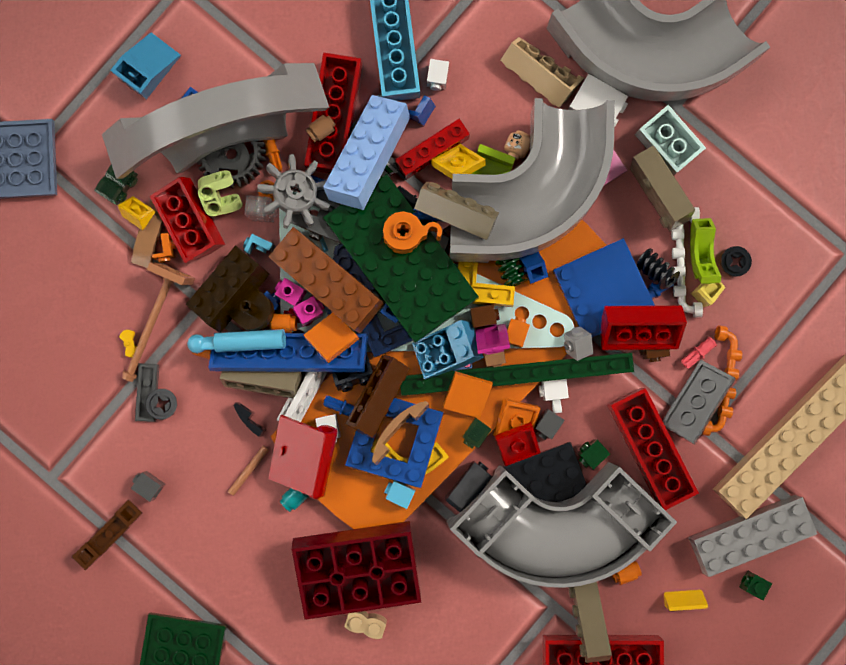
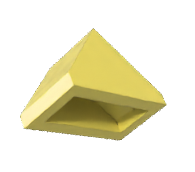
(708, 293)

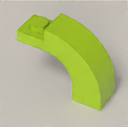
(702, 251)

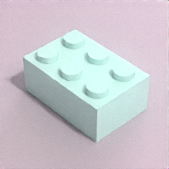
(671, 139)

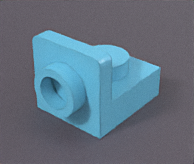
(262, 244)

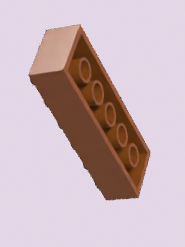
(326, 280)

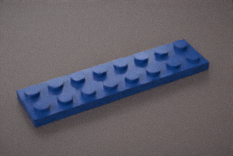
(296, 357)

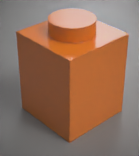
(517, 331)

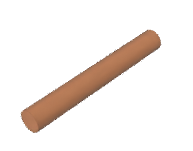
(248, 470)

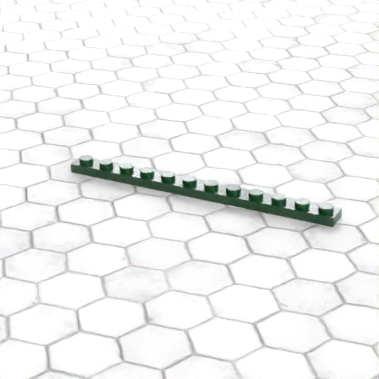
(525, 373)

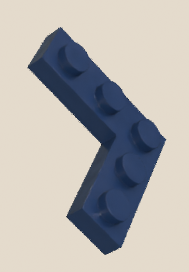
(383, 342)

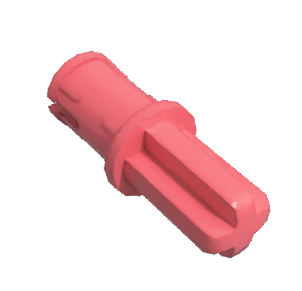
(698, 352)

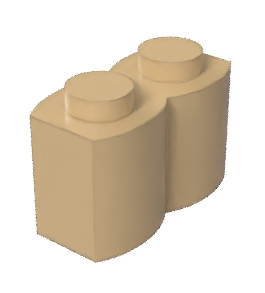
(369, 624)

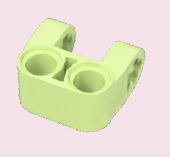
(208, 196)

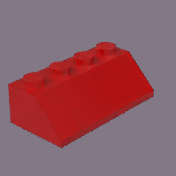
(186, 219)
(642, 327)

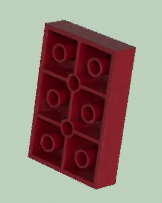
(356, 570)

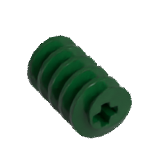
(511, 271)

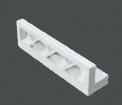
(297, 406)

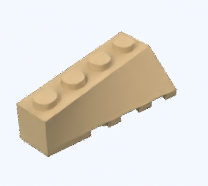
(540, 72)

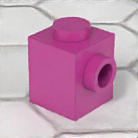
(290, 292)
(308, 311)

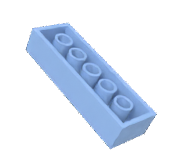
(367, 152)

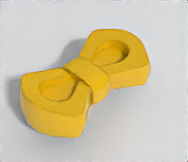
(127, 337)

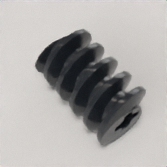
(657, 270)

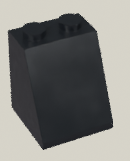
(468, 486)

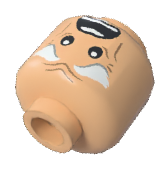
(518, 144)

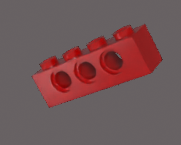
(439, 143)

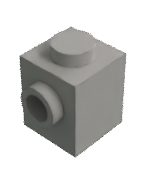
(578, 343)

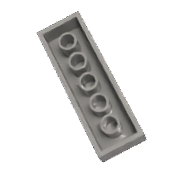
(753, 537)

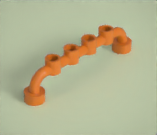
(733, 355)

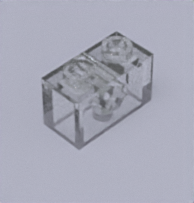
(255, 206)

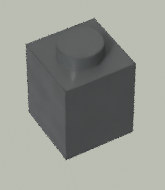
(548, 424)
(147, 485)

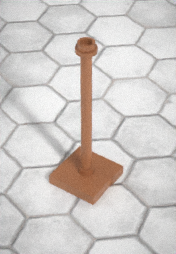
(169, 276)

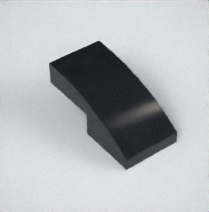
(245, 415)

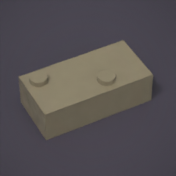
(662, 188)

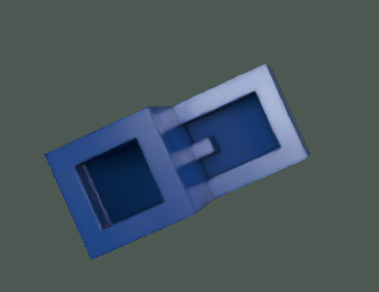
(534, 267)

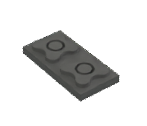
(698, 401)

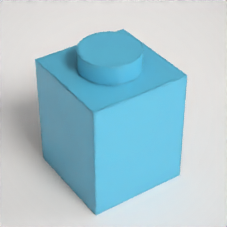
(399, 493)

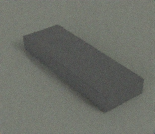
(147, 382)

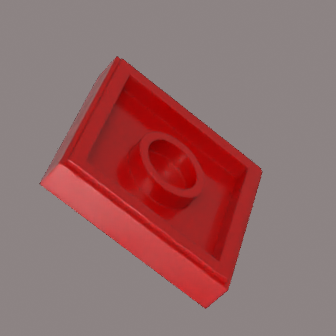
(517, 444)

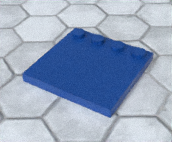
(602, 280)

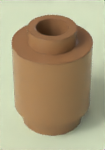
(320, 128)

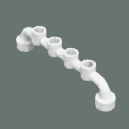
(679, 254)

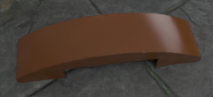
(107, 535)

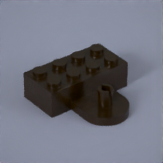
(234, 294)

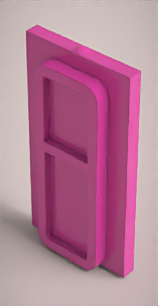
(492, 339)

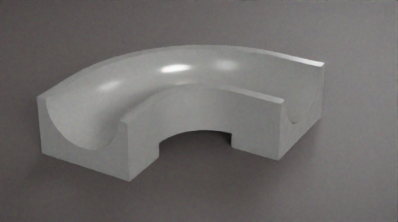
(654, 52)
(215, 119)
(547, 191)
(563, 540)

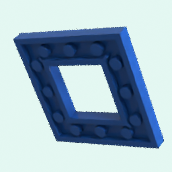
(408, 473)

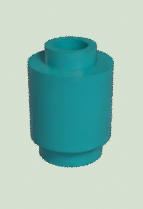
(292, 499)

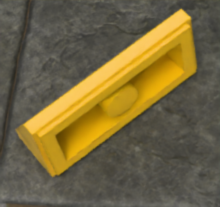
(136, 212)
(685, 600)

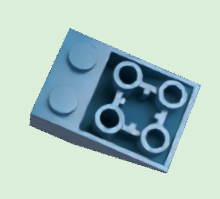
(145, 64)
(447, 349)

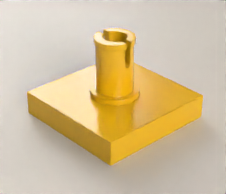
(458, 161)

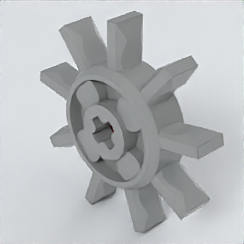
(284, 187)

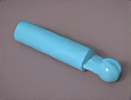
(239, 341)

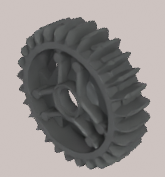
(244, 163)

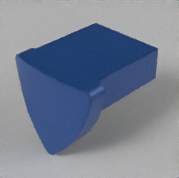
(422, 111)

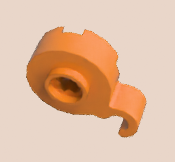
(415, 230)

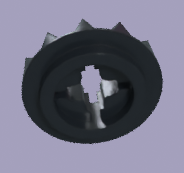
(744, 262)
(169, 407)

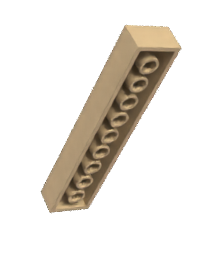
(786, 444)

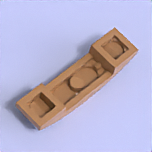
(147, 240)
(414, 411)

